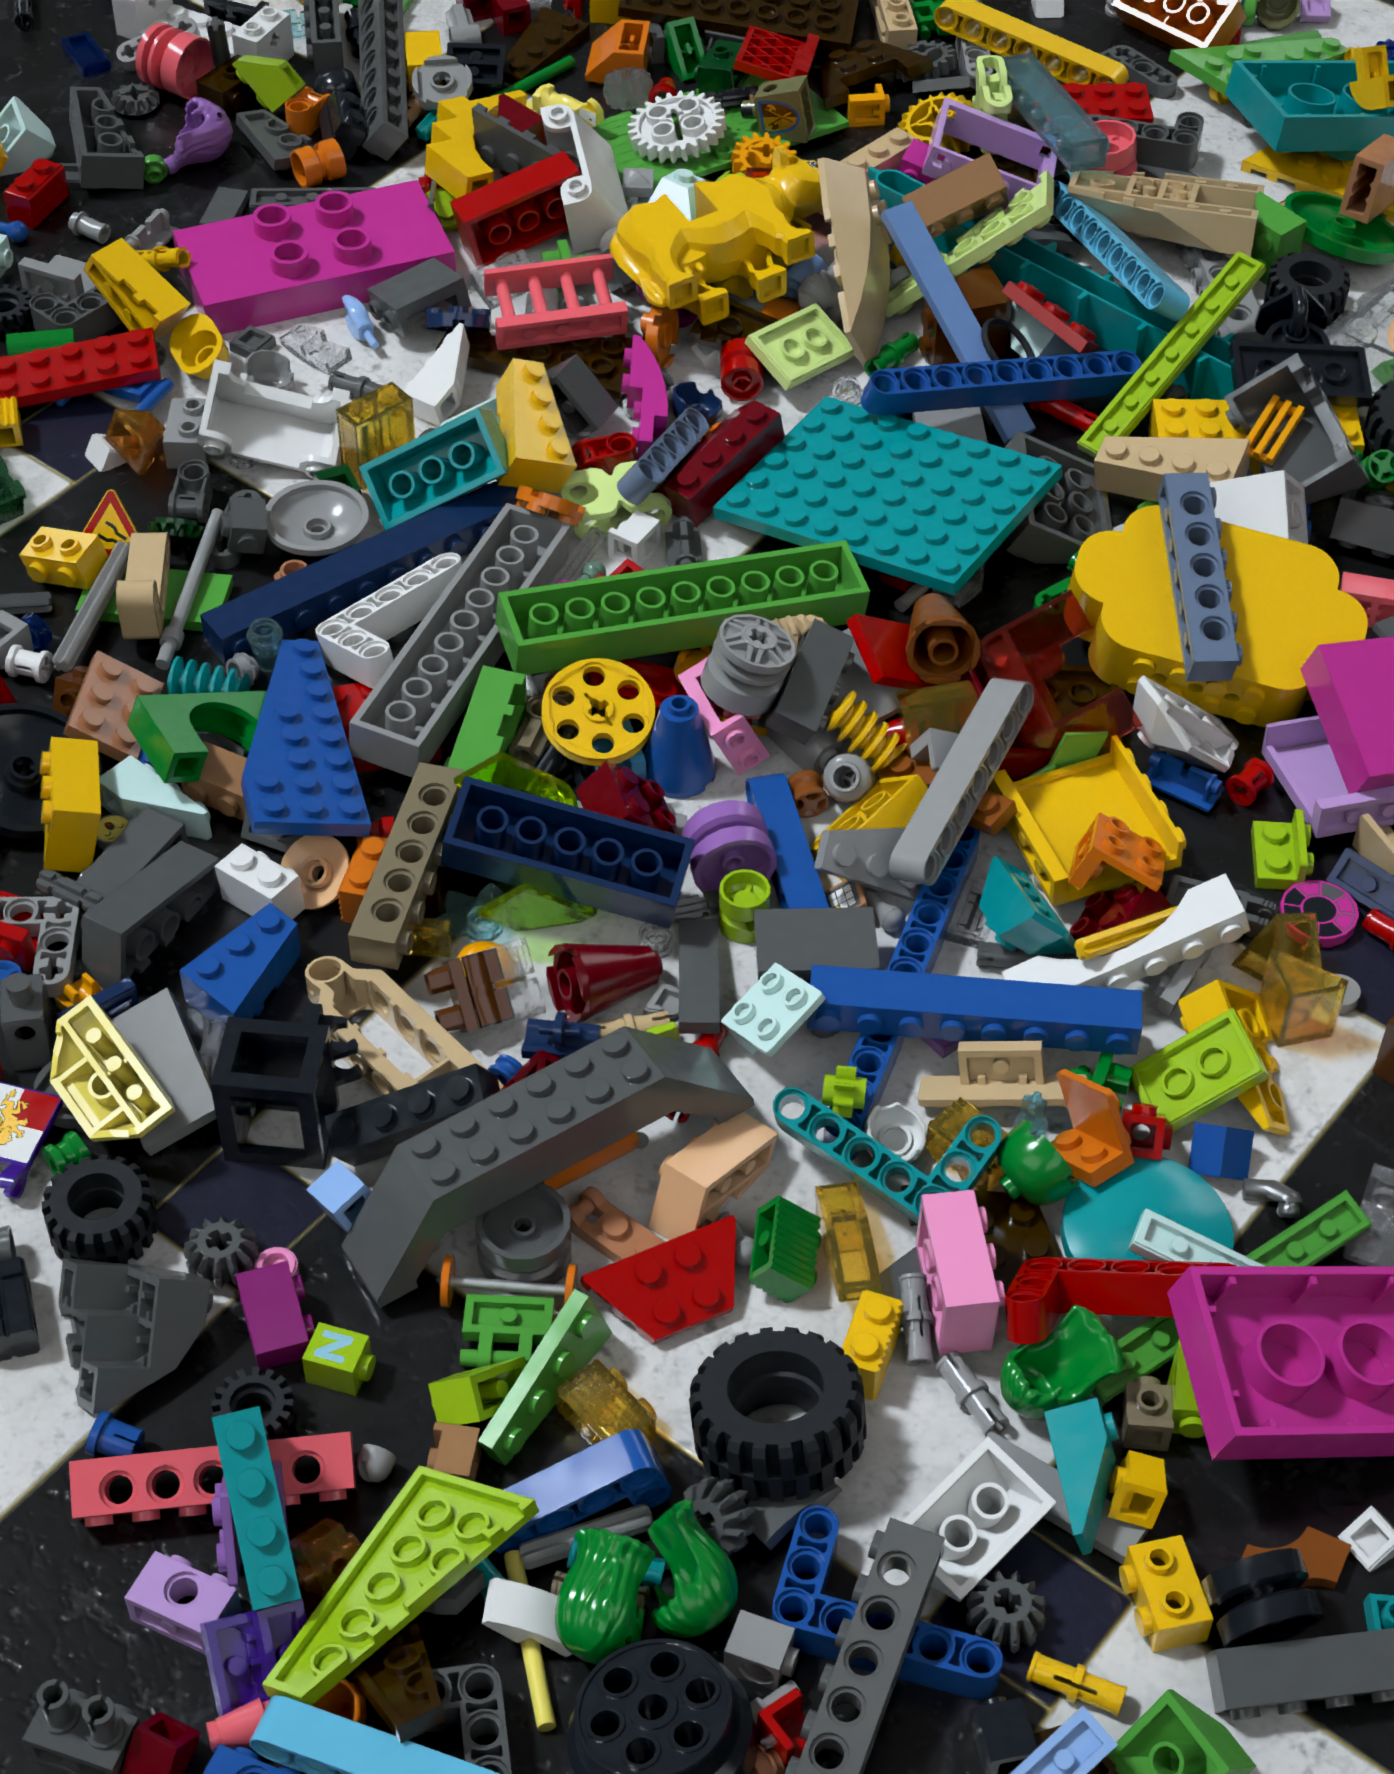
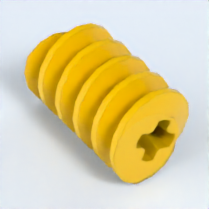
(863, 733)

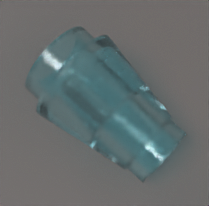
(265, 641)

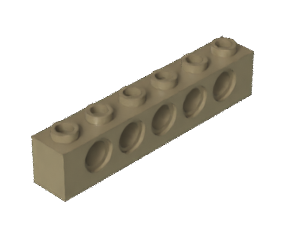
(405, 870)

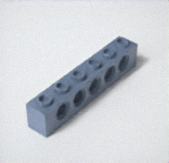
(1188, 520)

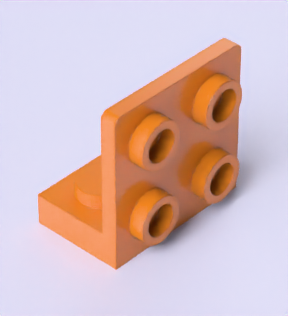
(1114, 843)
(1098, 1141)

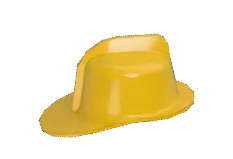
(197, 344)

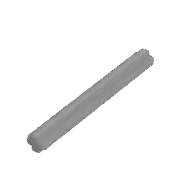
(92, 608)

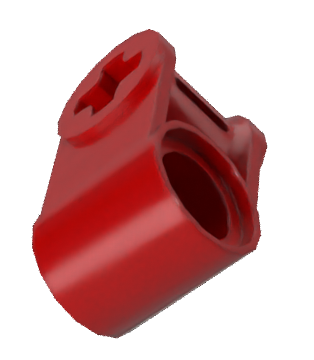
(605, 451)

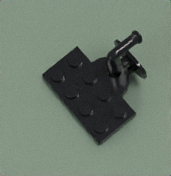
(1292, 327)

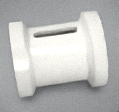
(29, 663)

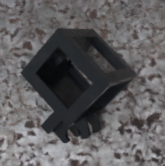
(282, 1070)

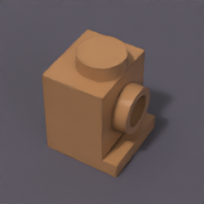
(455, 1450)

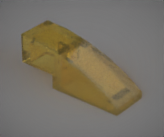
(847, 1240)

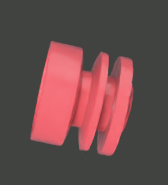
(173, 59)
(1122, 148)

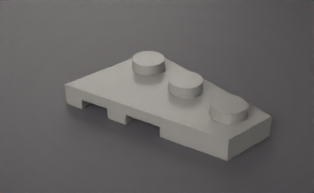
(864, 859)
(1174, 987)

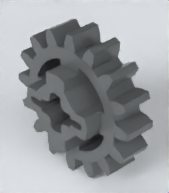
(941, 55)

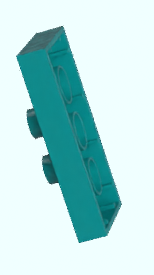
(1307, 105)

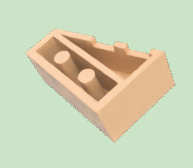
(709, 1172)

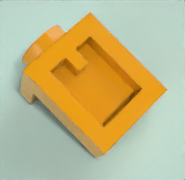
(868, 108)

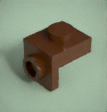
(67, 689)

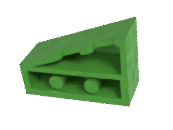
(491, 718)

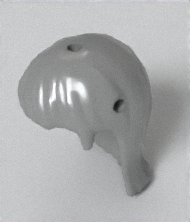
(823, 290)

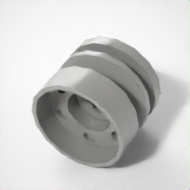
(747, 664)

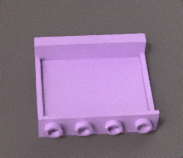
(1314, 783)

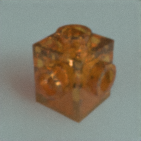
(323, 1555)

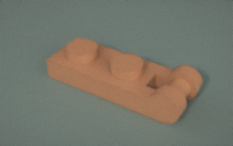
(614, 1232)

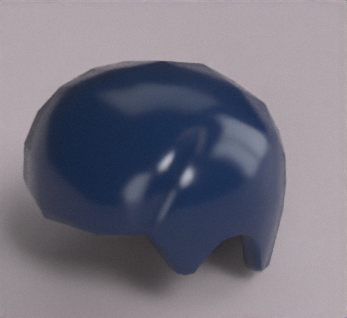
(686, 396)

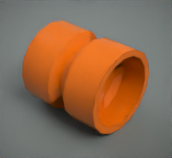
(315, 164)

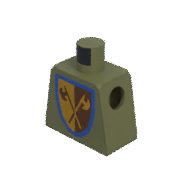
(783, 109)

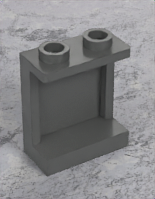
(415, 291)

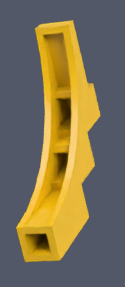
(452, 152)

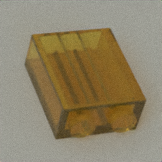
(374, 426)

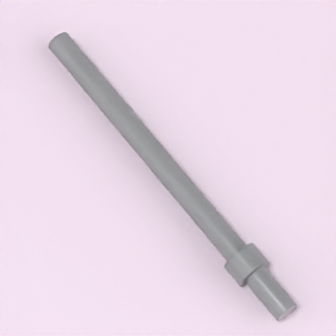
(173, 634)

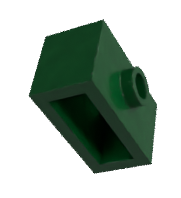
(717, 70)

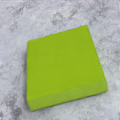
(1200, 1070)

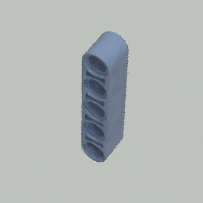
(662, 456)

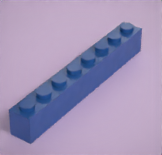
(977, 1009)

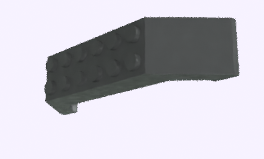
(525, 1139)

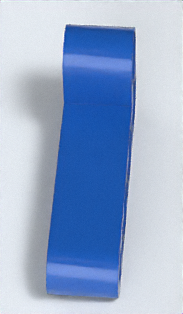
(590, 1482)

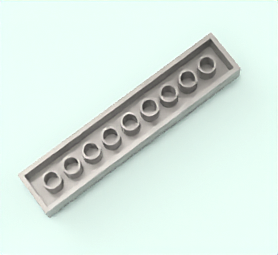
(442, 660)

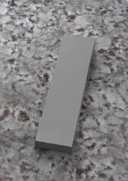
(1112, 1534)

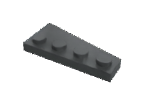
(507, 147)

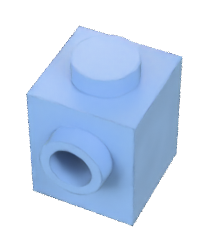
(340, 1195)

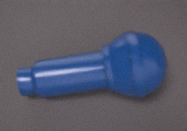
(16, 231)

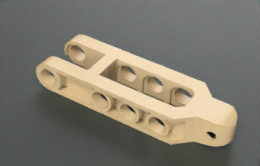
(353, 990)

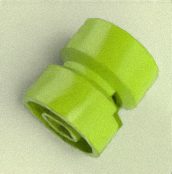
(739, 896)

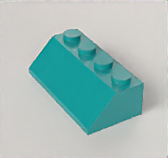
(436, 467)

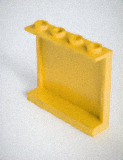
(1063, 804)

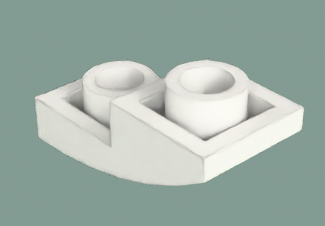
(522, 1613)

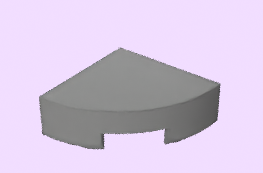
(664, 998)

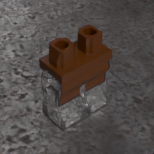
(473, 990)

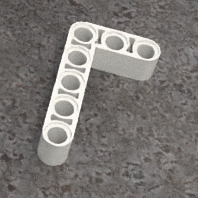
(358, 635)

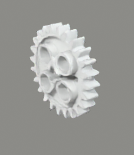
(654, 131)

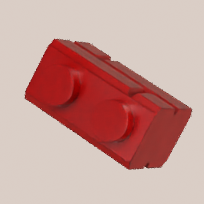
(36, 193)

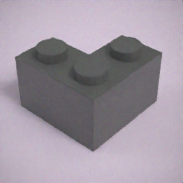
(580, 396)

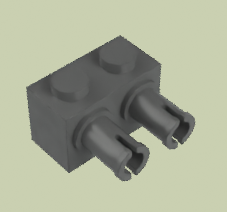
(79, 1731)

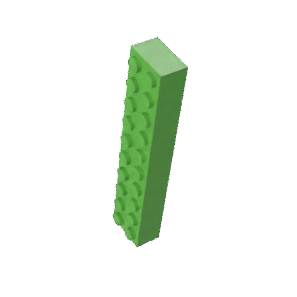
(674, 605)

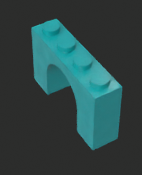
(256, 1508)

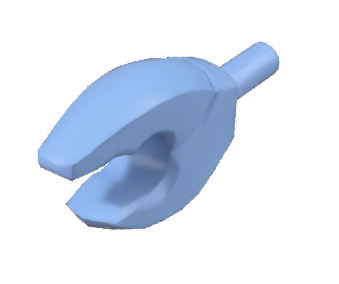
(358, 321)

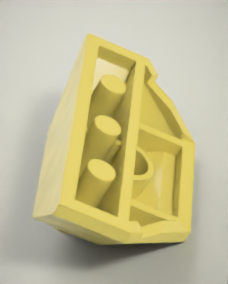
(104, 1077)

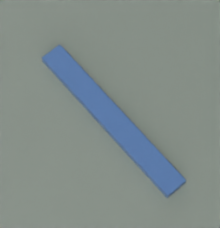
(948, 305)

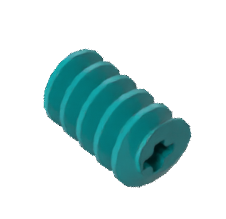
(190, 680)

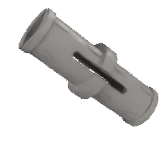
(916, 1319)
(972, 1394)

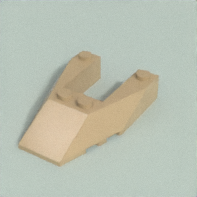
(1176, 209)

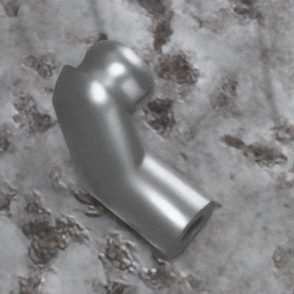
(1273, 1191)

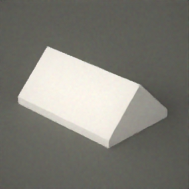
(982, 1514)

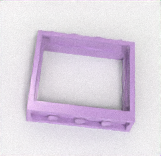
(990, 134)

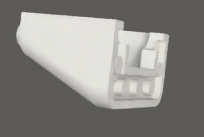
(596, 197)
(270, 423)

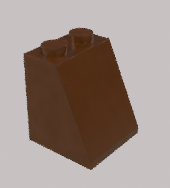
(986, 301)

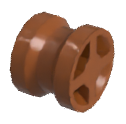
(808, 793)

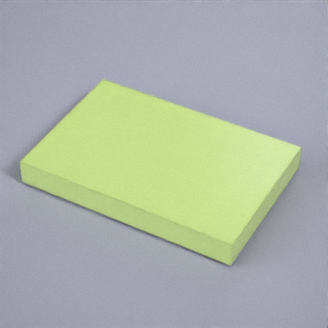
(800, 346)

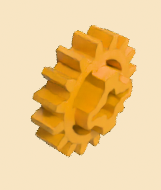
(756, 152)

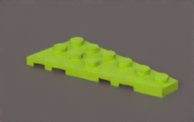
(411, 1557)

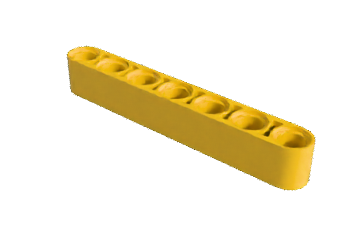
(1020, 36)

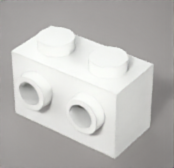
(253, 881)

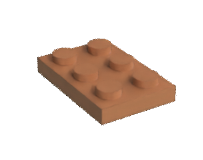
(106, 706)

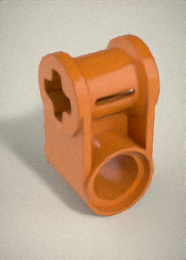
(303, 111)

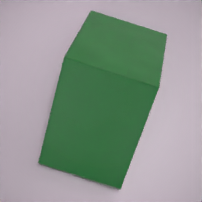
(683, 47)

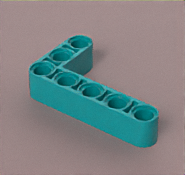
(886, 1162)

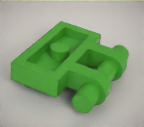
(503, 1321)

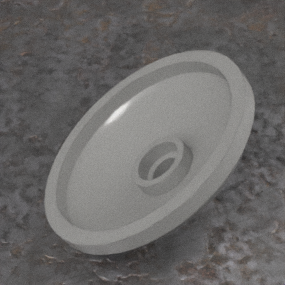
(316, 518)

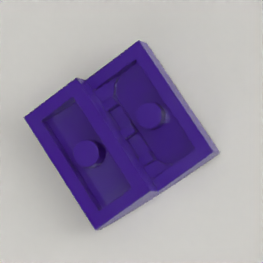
(246, 1649)

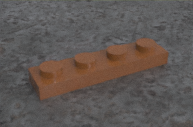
(991, 813)

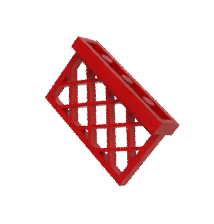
(775, 55)

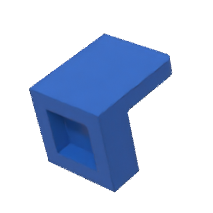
(1221, 1151)

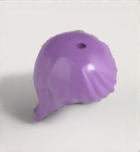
(203, 136)

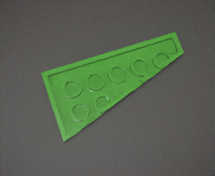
(1215, 63)

